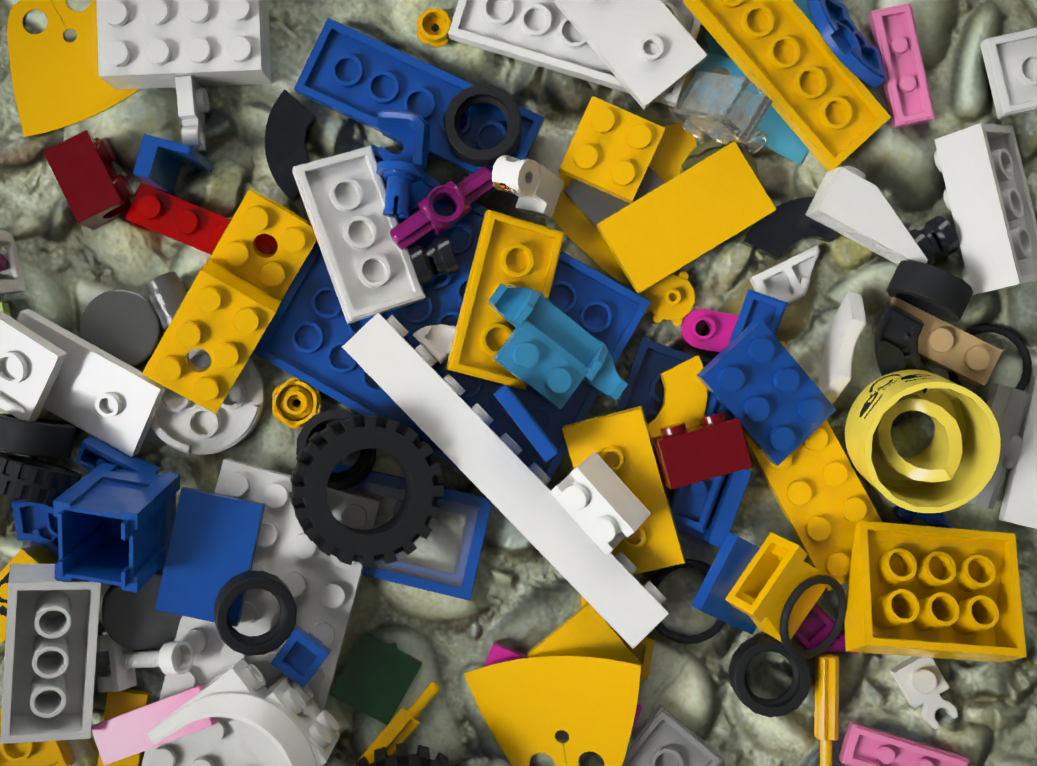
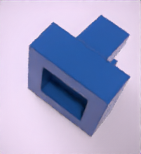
(301, 656)

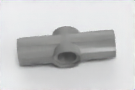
(1009, 410)

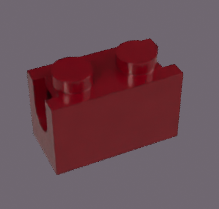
(90, 179)
(701, 450)

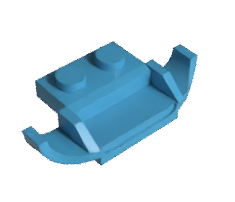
(551, 349)

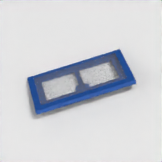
(451, 552)

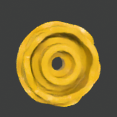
(283, 403)

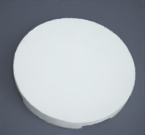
(202, 432)

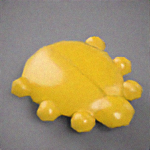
(670, 298)

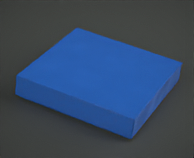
(526, 422)
(723, 574)

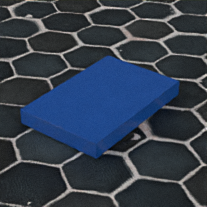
(208, 546)

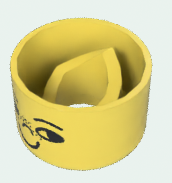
(954, 463)

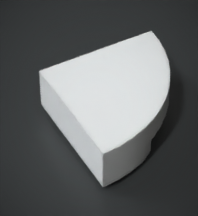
(436, 340)

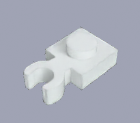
(192, 105)
(922, 684)

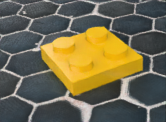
(611, 149)

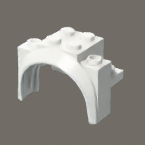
(275, 723)

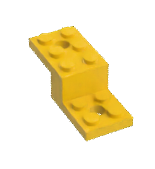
(231, 301)

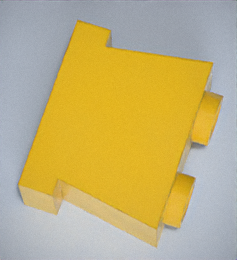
(770, 581)

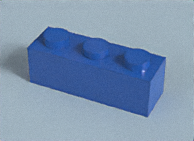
(95, 451)

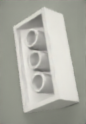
(989, 206)

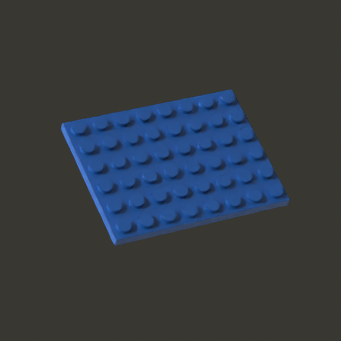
(311, 330)

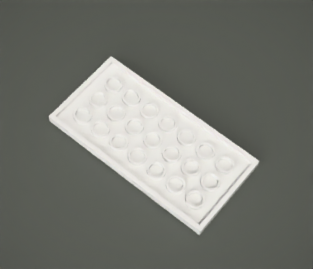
(323, 598)

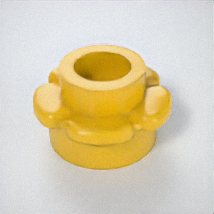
(430, 18)

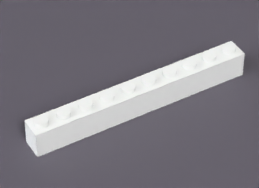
(504, 478)

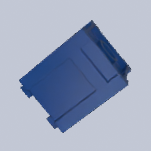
(115, 526)

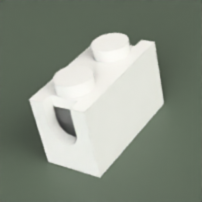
(600, 503)

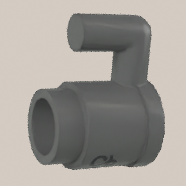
(166, 296)

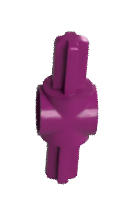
(427, 220)

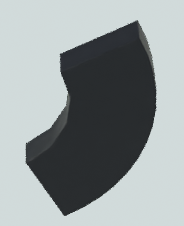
(287, 141)
(785, 227)
(898, 341)

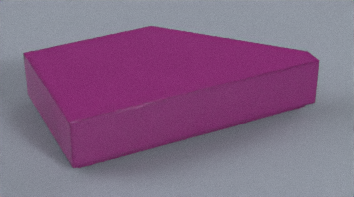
(816, 629)

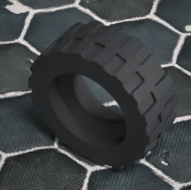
(34, 479)

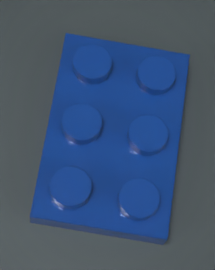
(766, 391)

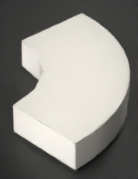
(840, 346)

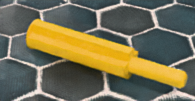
(826, 704)
(402, 724)

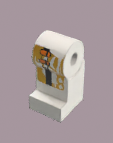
(531, 182)

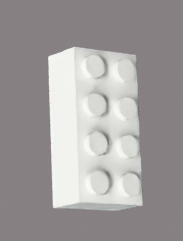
(157, 40)
(48, 656)

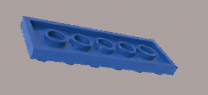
(367, 76)

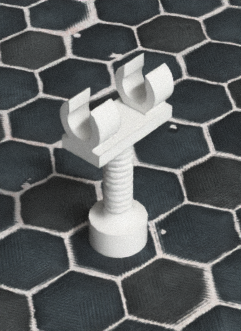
(173, 659)

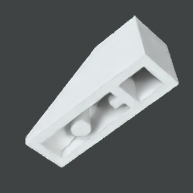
(863, 215)

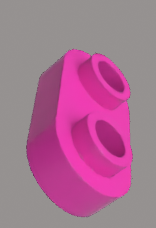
(719, 334)

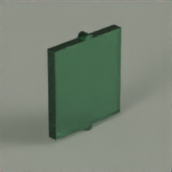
(375, 678)

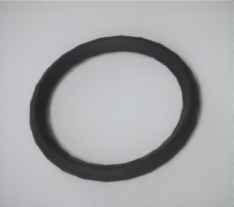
(1027, 363)
(819, 579)
(674, 636)

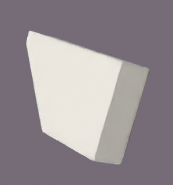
(788, 279)

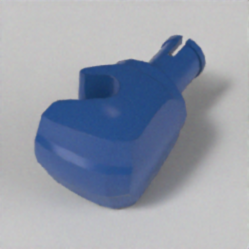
(404, 168)

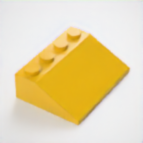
(934, 593)

